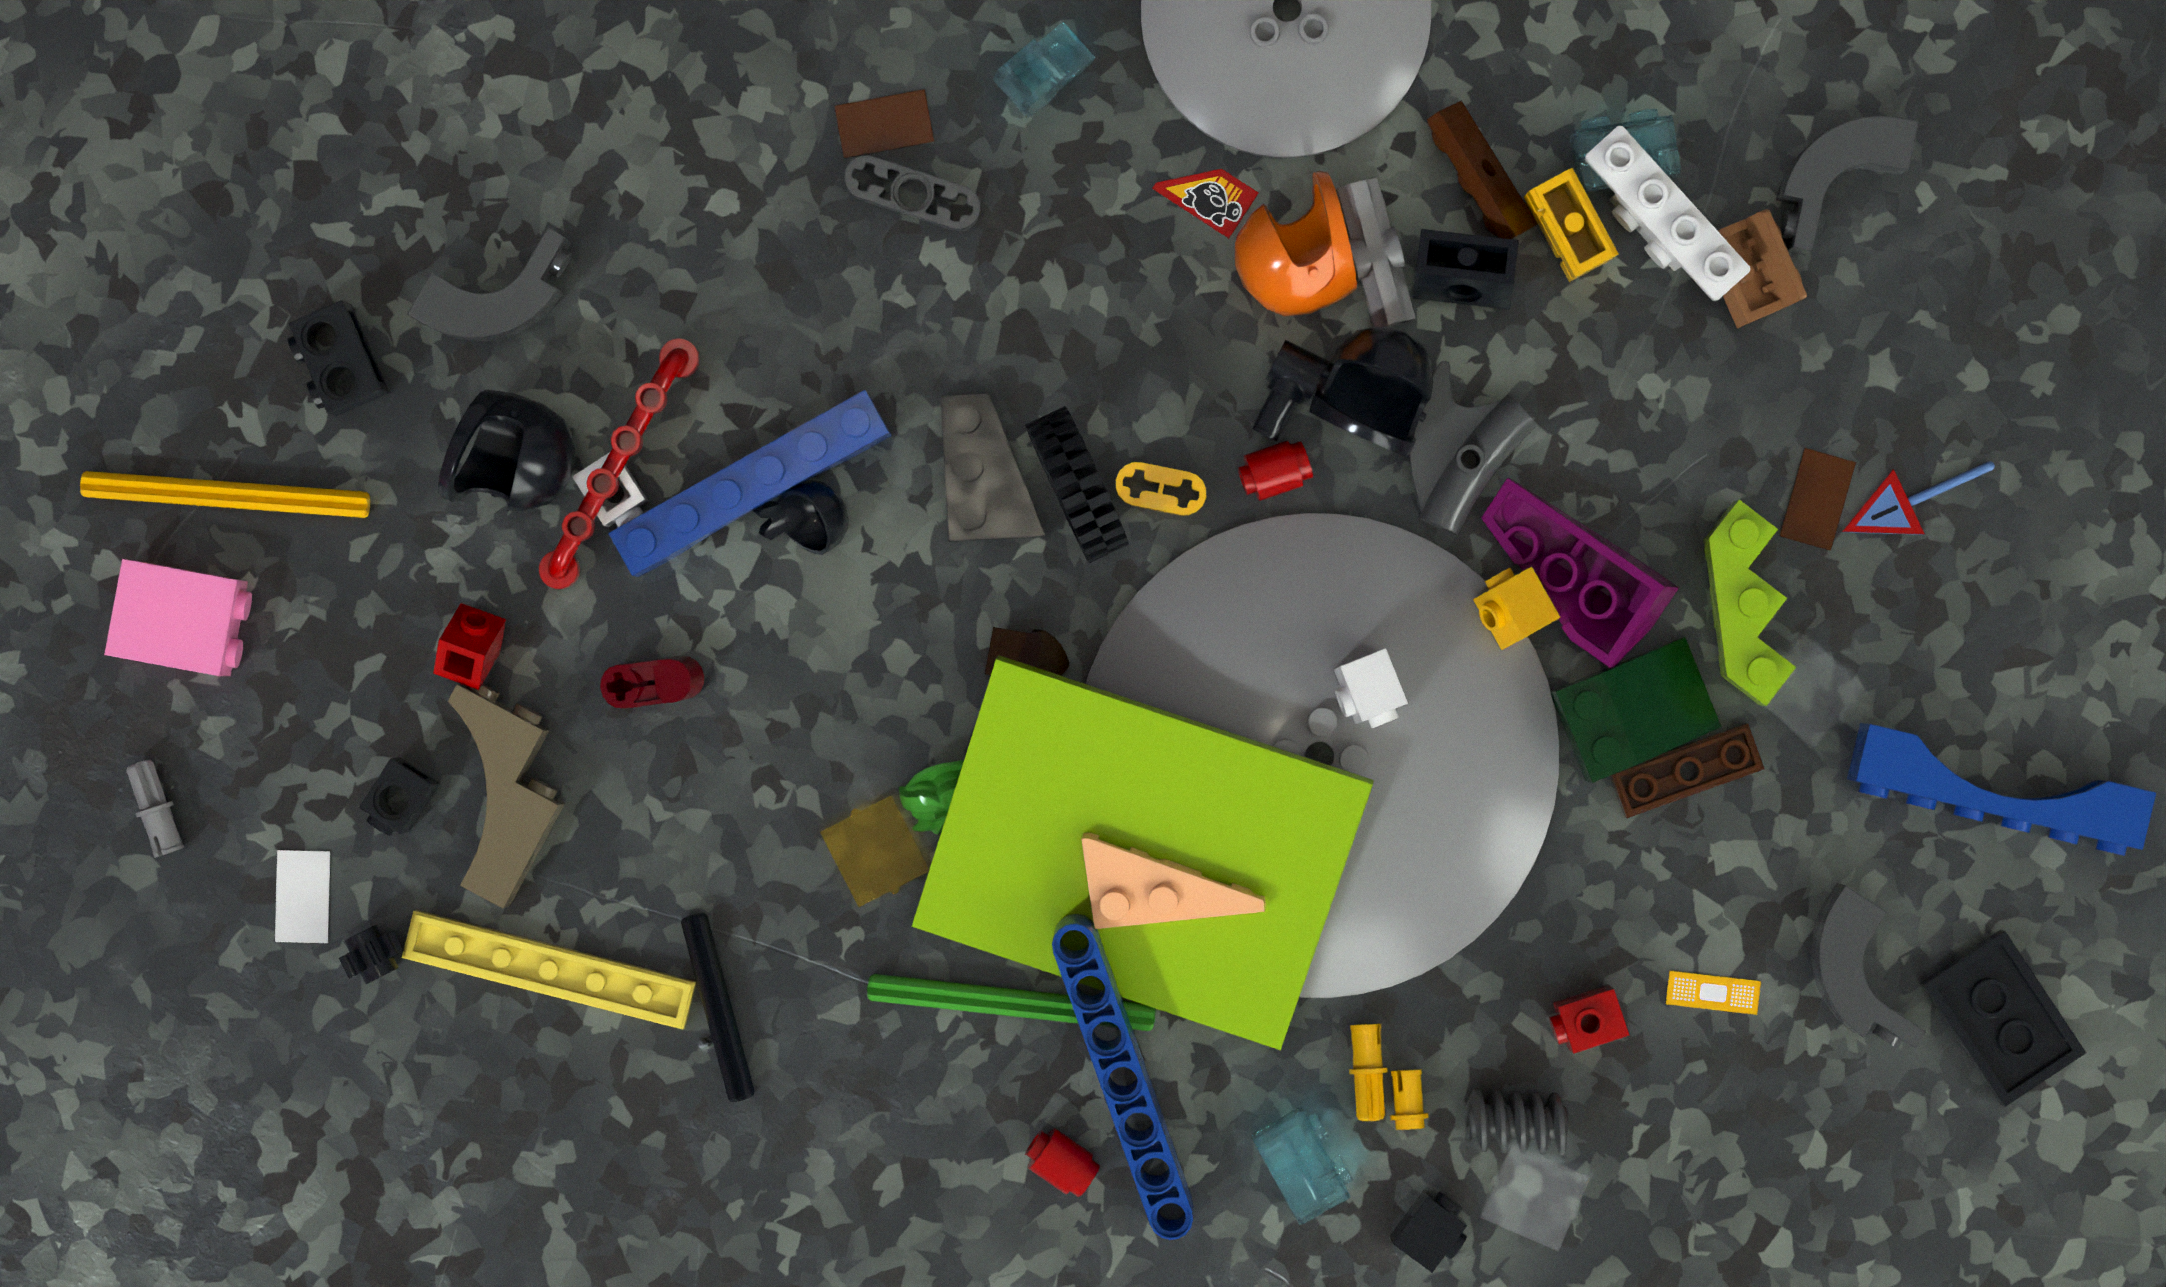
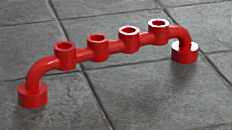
(560, 567)

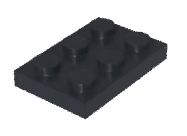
(2003, 1018)

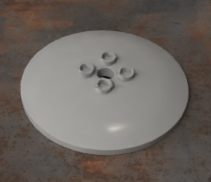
(1282, 83)

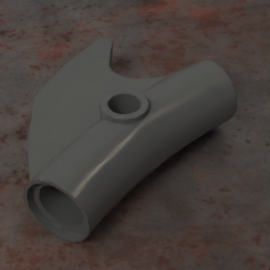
(1489, 432)

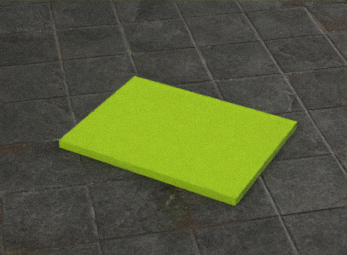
(1082, 760)

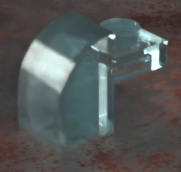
(1043, 69)

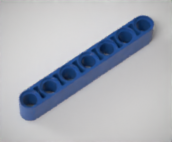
(1123, 1100)

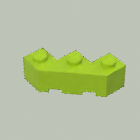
(1744, 603)

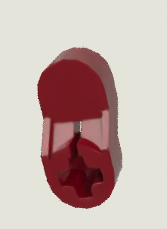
(630, 686)

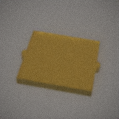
(875, 851)

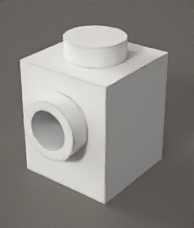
(1370, 689)

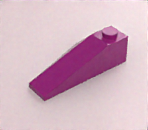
(1596, 587)

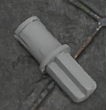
(154, 808)

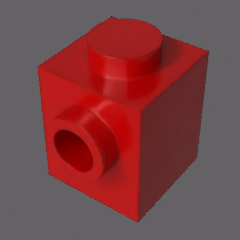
(469, 646)
(1588, 1019)

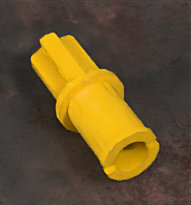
(1368, 1071)

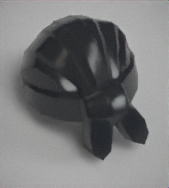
(809, 515)

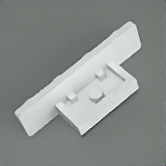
(1664, 215)

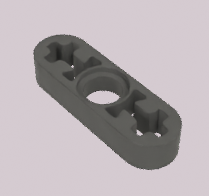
(881, 171)

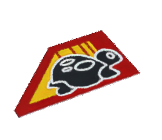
(1211, 197)

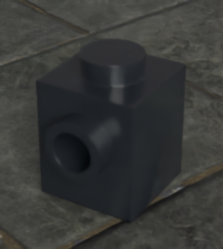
(1431, 1230)

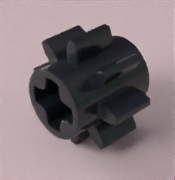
(371, 954)

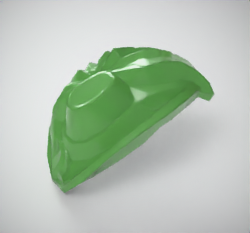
(930, 795)

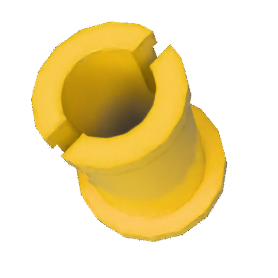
(1408, 1099)

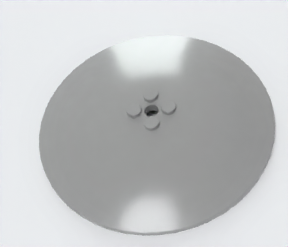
(1461, 780)

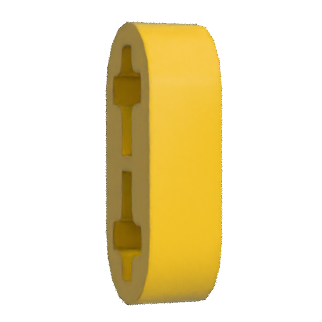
(1161, 476)

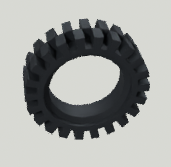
(1077, 484)

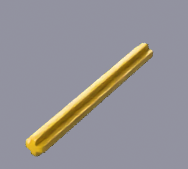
(225, 494)

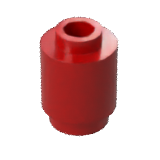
(1275, 470)
(1061, 1162)

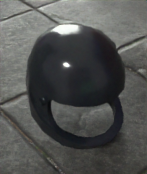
(1377, 387)
(518, 454)

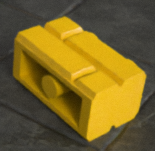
(1570, 224)

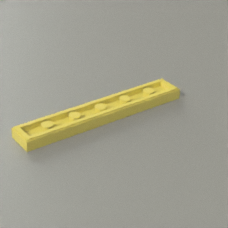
(549, 969)

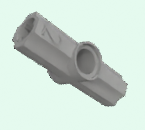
(1376, 253)

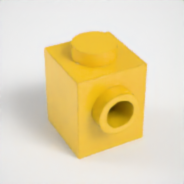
(1515, 606)

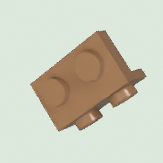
(1772, 275)

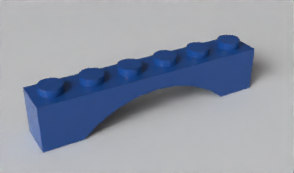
(749, 483)
(2099, 810)

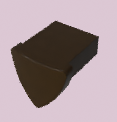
(1033, 649)

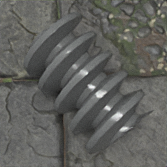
(1516, 1121)

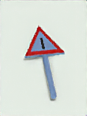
(1892, 512)

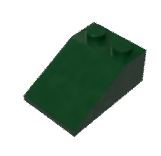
(1635, 710)

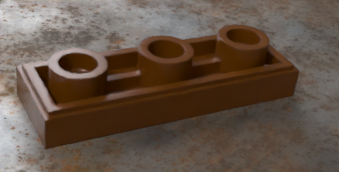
(1480, 172)
(1715, 760)

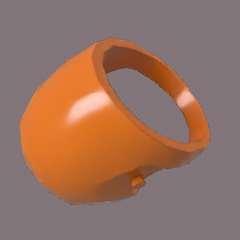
(1298, 263)

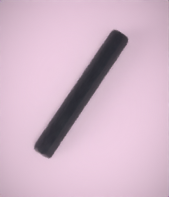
(717, 1007)

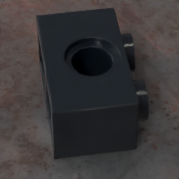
(1465, 269)

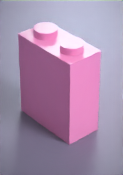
(178, 618)

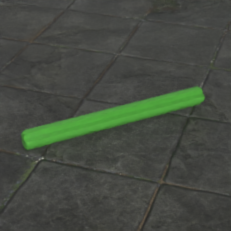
(991, 1000)

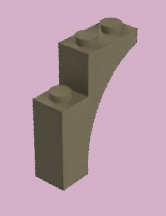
(516, 812)

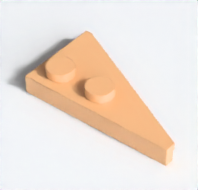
(1138, 890)

